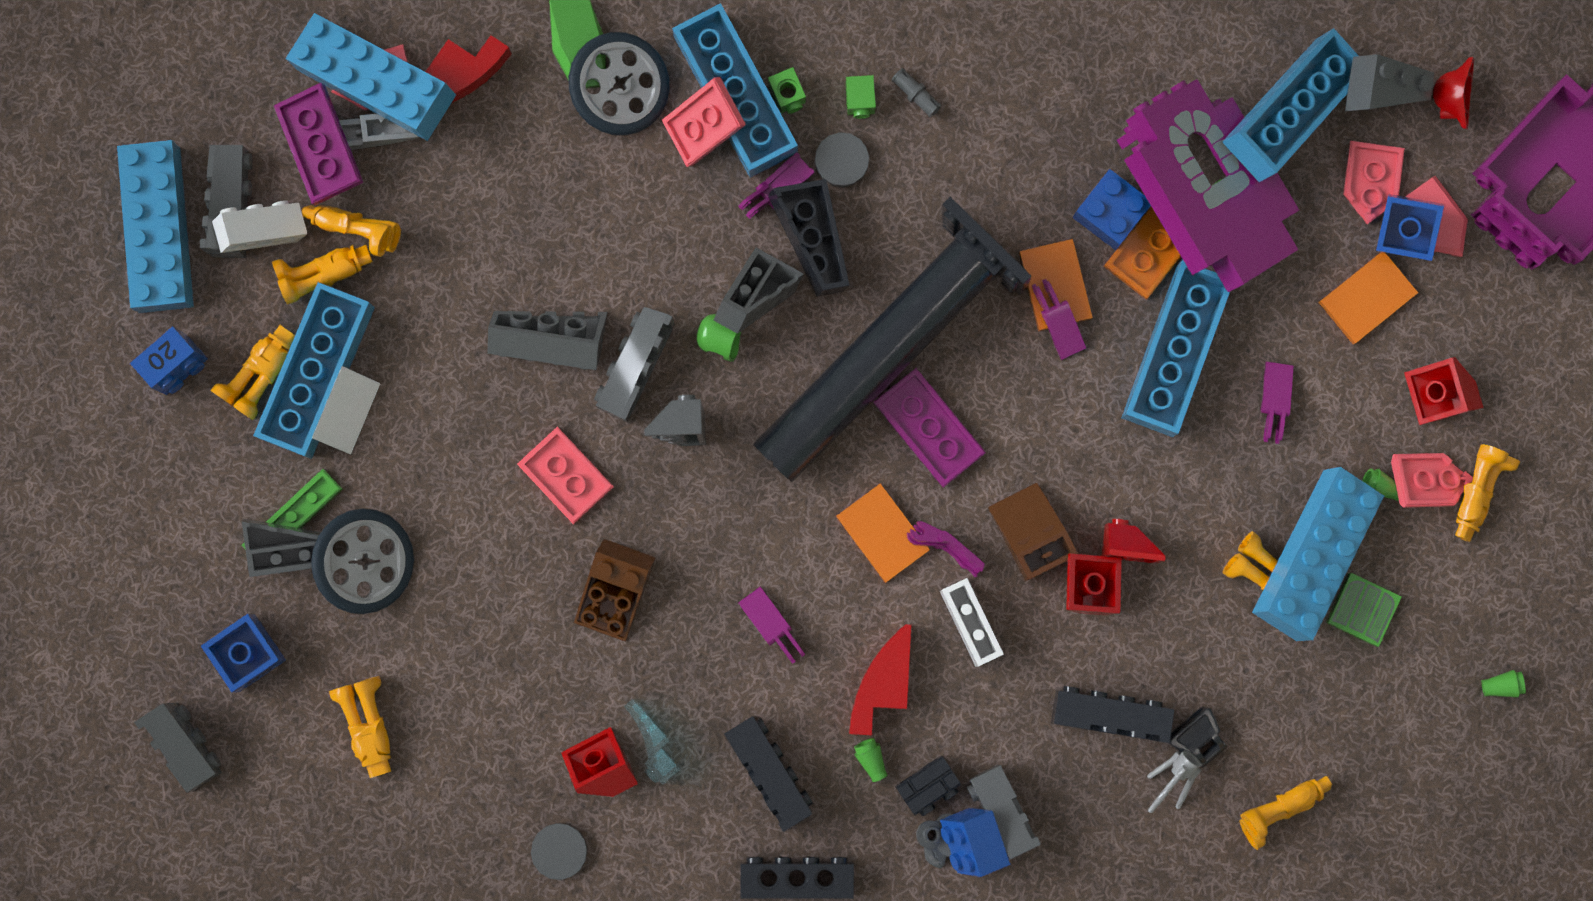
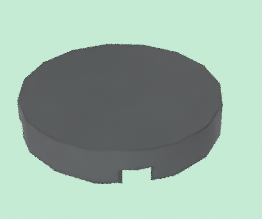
(842, 159)
(559, 851)

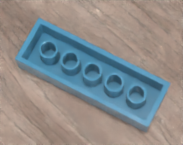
(717, 51)
(371, 76)
(1293, 107)
(155, 226)
(321, 346)
(1176, 350)
(1318, 554)

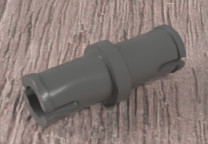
(916, 92)

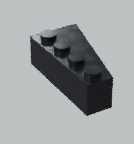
(812, 231)
(1112, 716)
(769, 773)

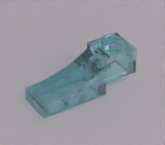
(660, 764)

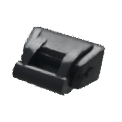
(1196, 733)

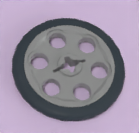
(590, 105)
(345, 528)

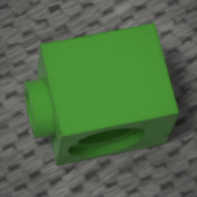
(784, 80)
(860, 96)

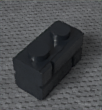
(928, 786)

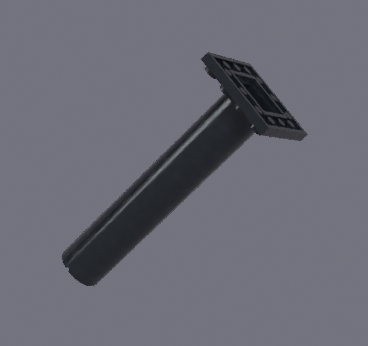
(891, 342)

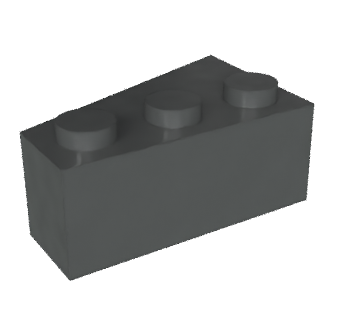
(1386, 82)
(757, 290)
(277, 547)
(181, 745)
(996, 794)

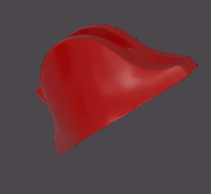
(1453, 93)

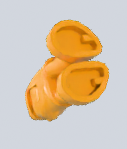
(381, 234)
(326, 270)
(266, 361)
(1478, 494)
(1241, 566)
(369, 739)
(1297, 800)

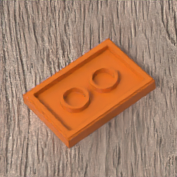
(1144, 256)
(1061, 268)
(1368, 297)
(881, 533)

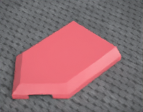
(1371, 176)
(1453, 222)
(1428, 480)

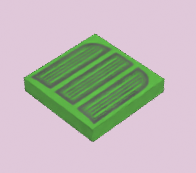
(1363, 609)

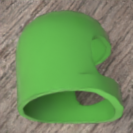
(717, 338)

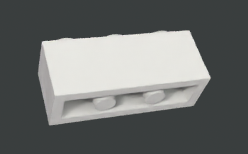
(259, 226)
(971, 622)

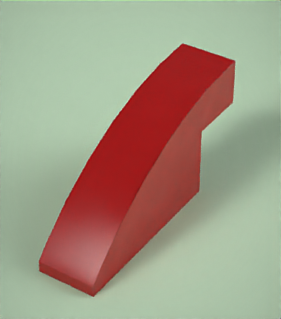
(463, 70)
(883, 683)

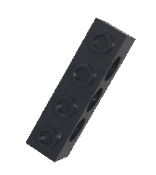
(840, 888)

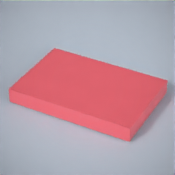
(703, 122)
(565, 475)

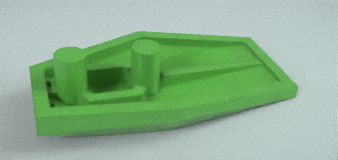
(571, 28)

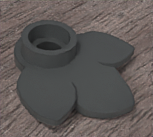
(936, 848)

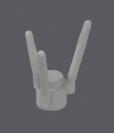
(1184, 766)

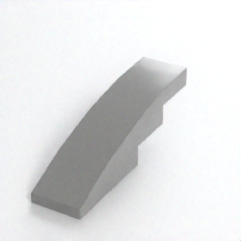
(373, 131)

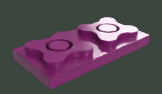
(318, 144)
(929, 427)

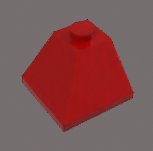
(1442, 391)
(1129, 543)
(1093, 584)
(599, 766)

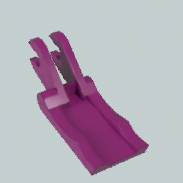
(789, 173)
(1060, 322)
(1276, 397)
(943, 540)
(768, 620)

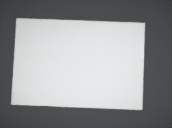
(346, 410)

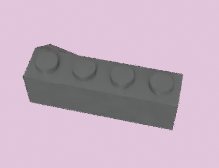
(229, 188)
(548, 337)
(635, 363)
(680, 423)

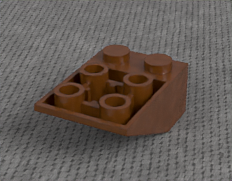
(1032, 531)
(614, 589)

